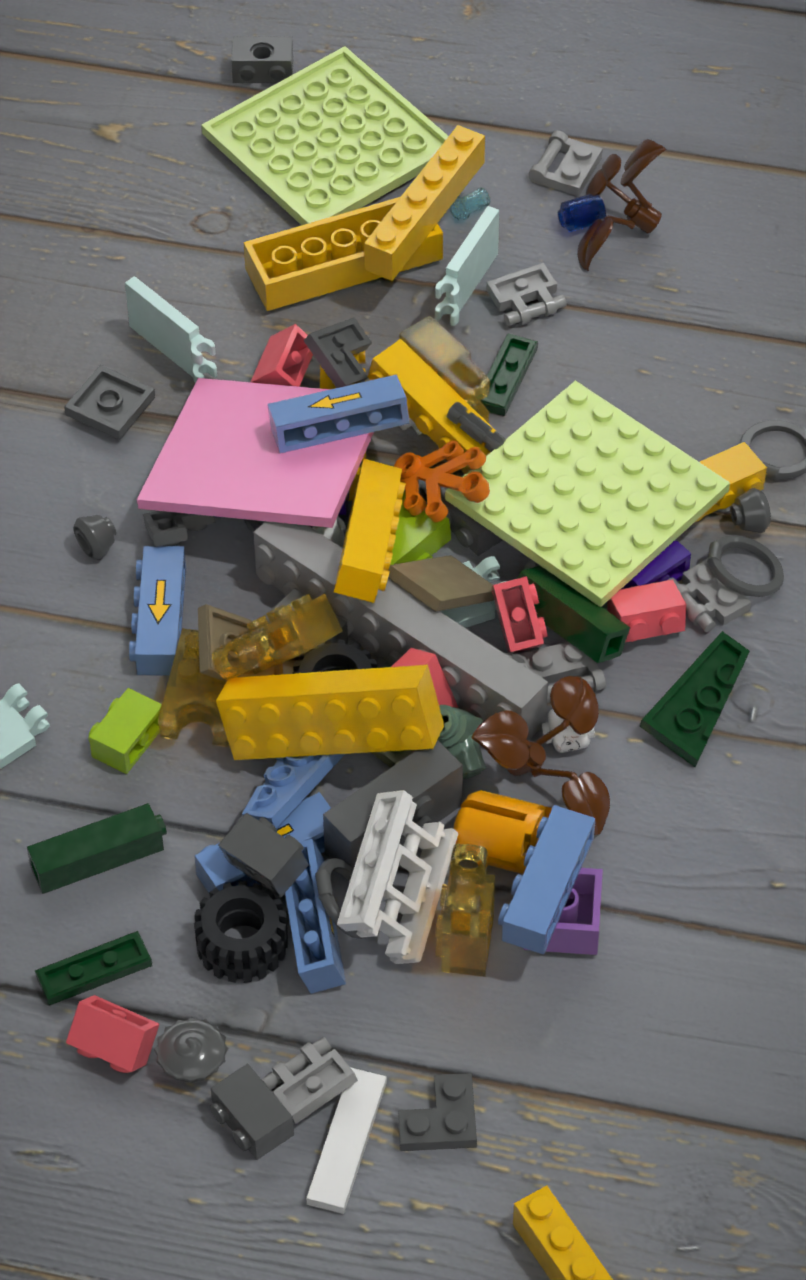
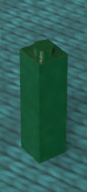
(577, 617)
(96, 848)

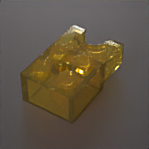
(449, 361)
(279, 638)
(190, 694)
(466, 913)

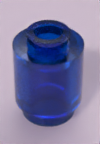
(581, 212)

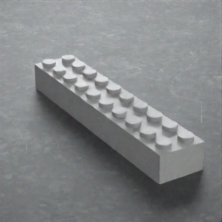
(477, 672)

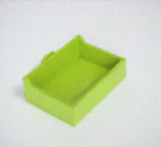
(418, 536)

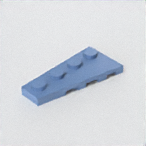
(288, 785)

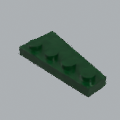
(695, 701)

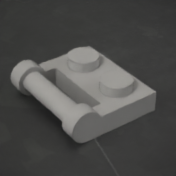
(574, 169)
(562, 661)

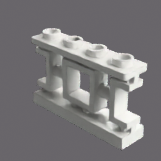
(376, 871)

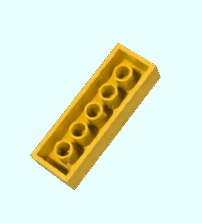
(323, 256)
(330, 712)

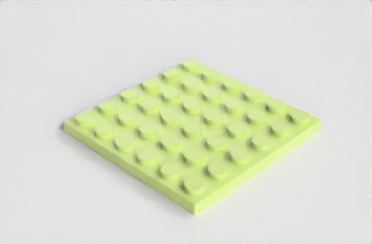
(327, 138)
(590, 493)

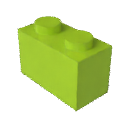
(125, 731)

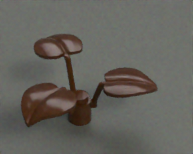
(638, 211)
(506, 741)

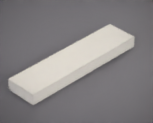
(346, 1142)

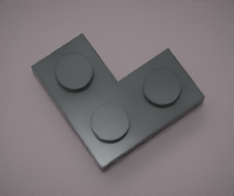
(335, 351)
(171, 527)
(446, 1126)

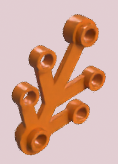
(416, 468)

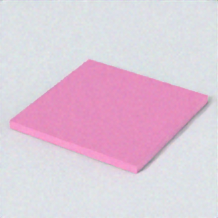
(229, 466)

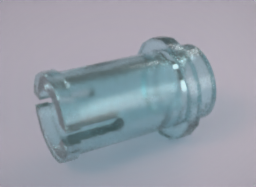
(470, 203)

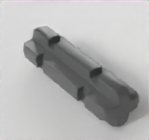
(475, 427)

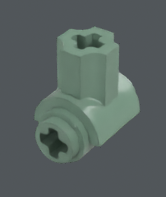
(457, 739)

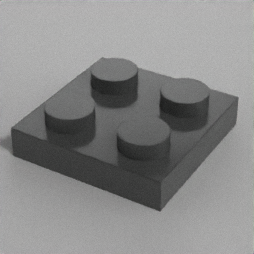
(109, 402)

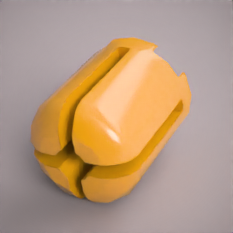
(501, 826)

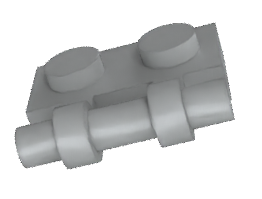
(522, 287)
(717, 598)
(314, 1085)

